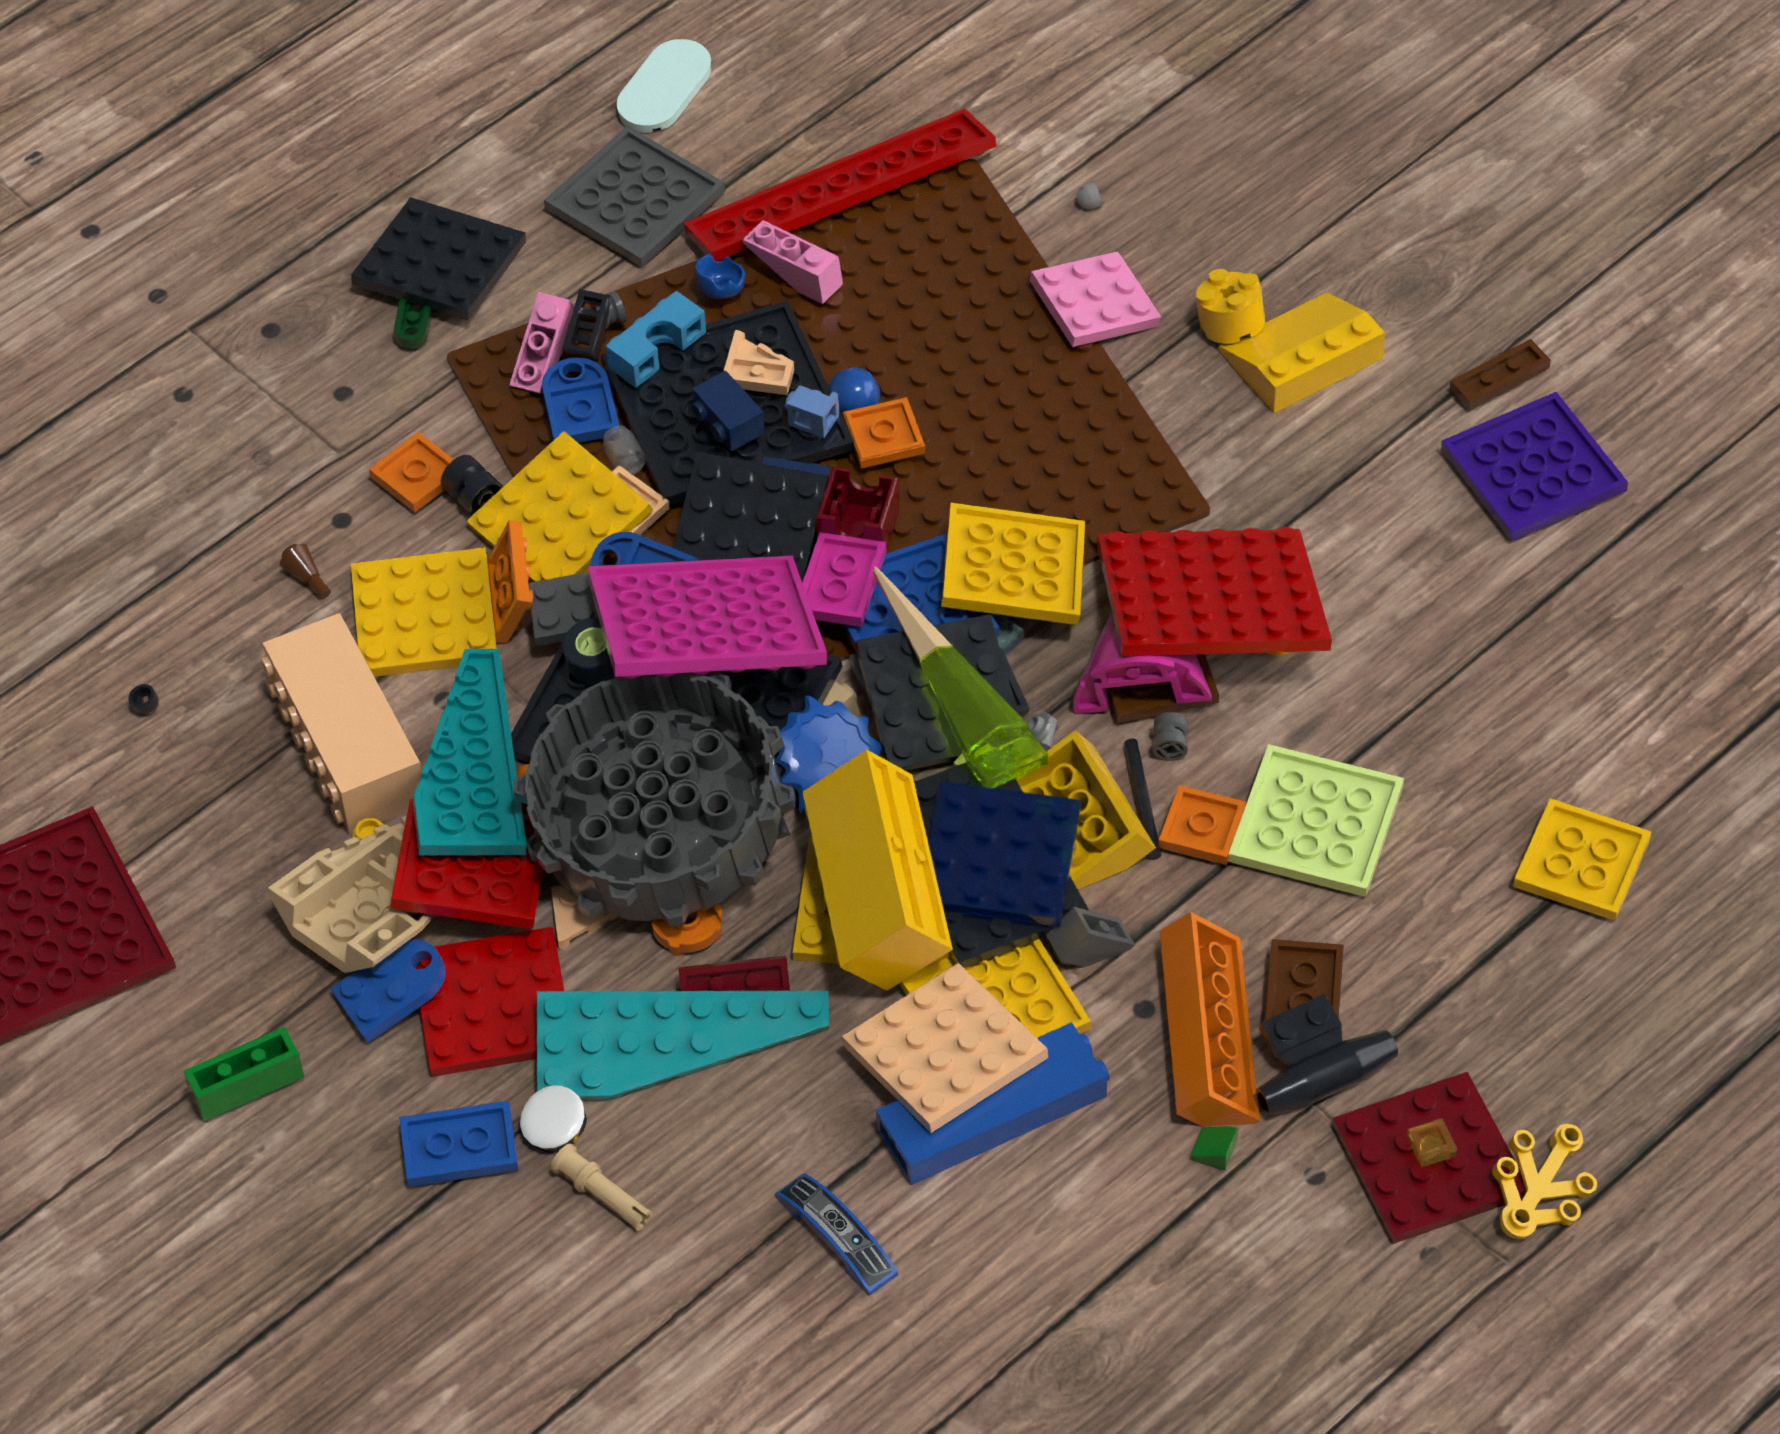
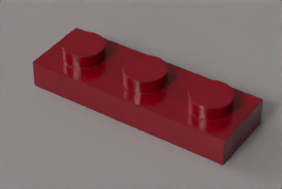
(740, 975)

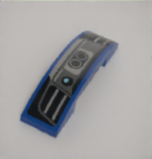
(840, 1230)

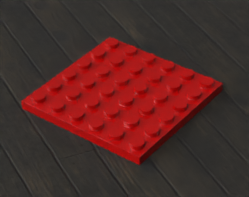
(1212, 592)

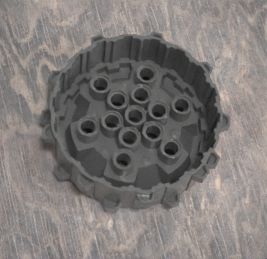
(607, 741)

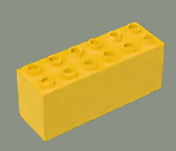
(876, 871)

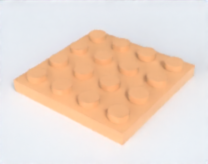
(944, 1047)

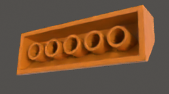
(1208, 1023)

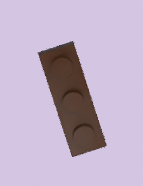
(1500, 374)

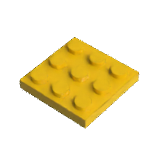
(1582, 859)

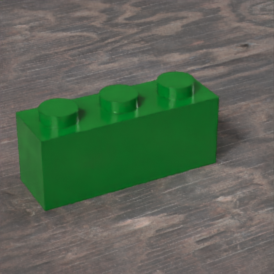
(244, 1073)

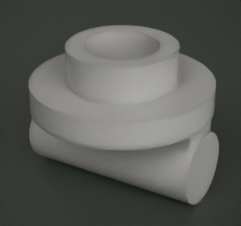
(1043, 729)

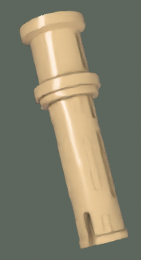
(588, 1178)

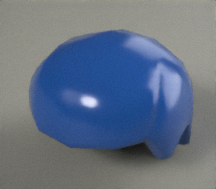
(719, 279)
(855, 389)

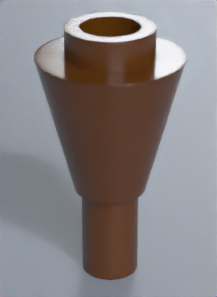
(299, 562)

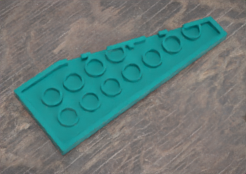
(468, 780)
(633, 1039)

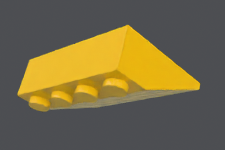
(1306, 350)
(1108, 828)

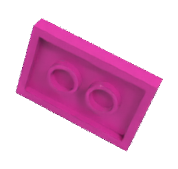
(842, 577)

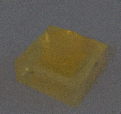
(1431, 1142)

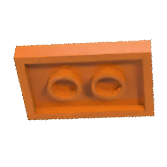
(509, 581)

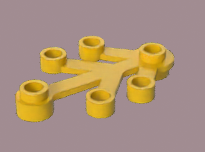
(1539, 1184)

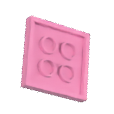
(1095, 299)

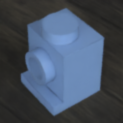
(812, 410)

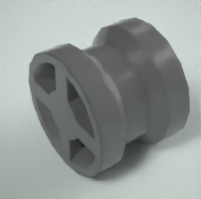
(616, 311)

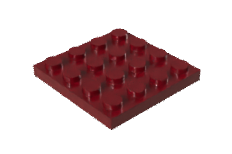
(1428, 1197)

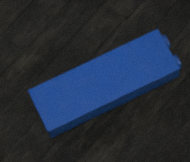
(1046, 1092)

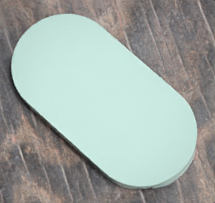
(664, 85)

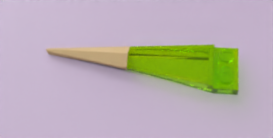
(985, 726)

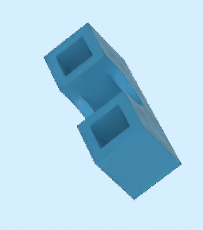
(671, 321)

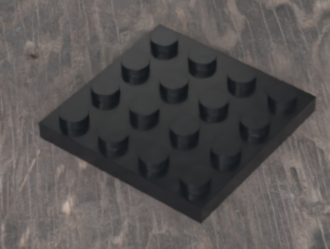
(438, 258)
(749, 511)
(902, 699)

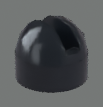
(137, 702)

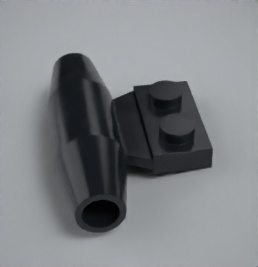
(1317, 1058)

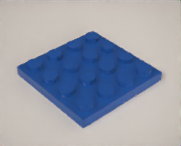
(919, 577)

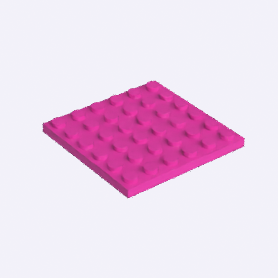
(705, 616)

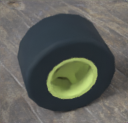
(587, 652)

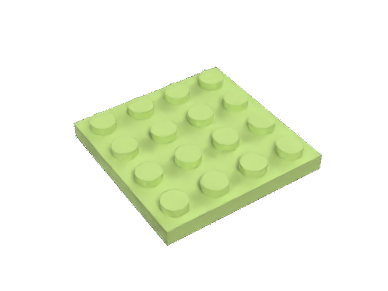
(1316, 820)

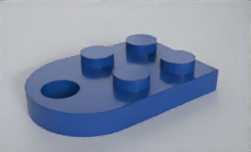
(579, 404)
(636, 550)
(391, 989)

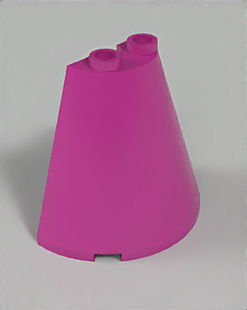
(1109, 669)

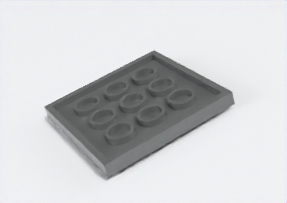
(634, 196)

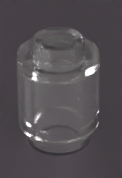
(623, 449)

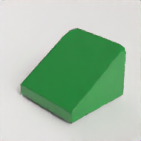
(1215, 1146)

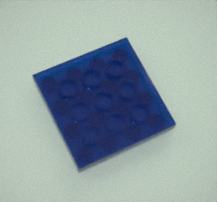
(1003, 852)

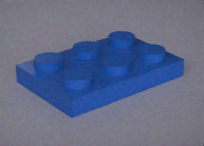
(458, 1143)

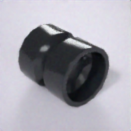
(469, 483)

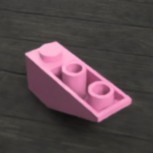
(798, 262)
(542, 341)

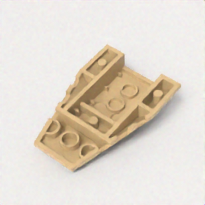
(343, 901)

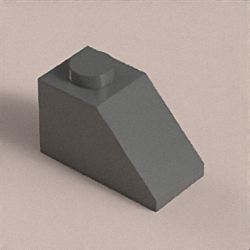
(1088, 938)

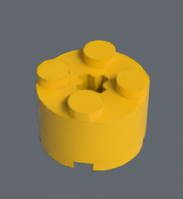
(1230, 306)

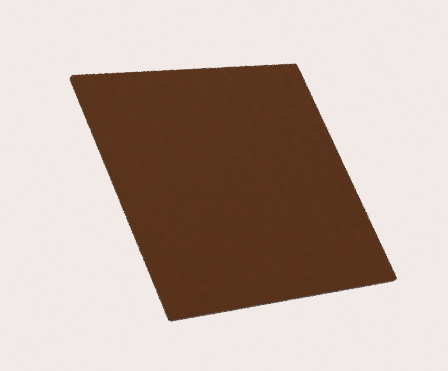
(938, 316)

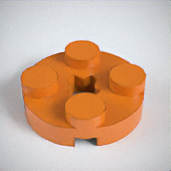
(692, 936)

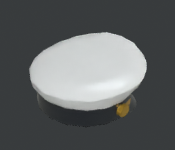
(553, 1118)

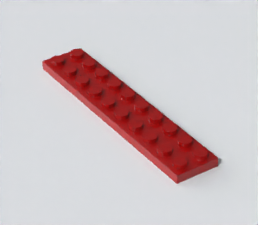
(843, 183)

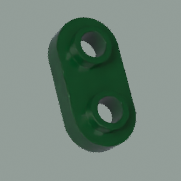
(412, 324)

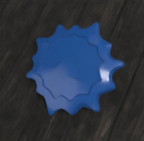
(821, 742)

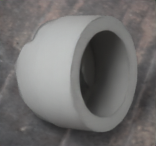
(1089, 196)

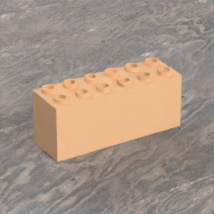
(341, 722)

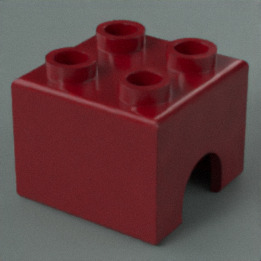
(858, 510)

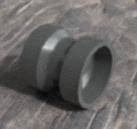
(1170, 737)

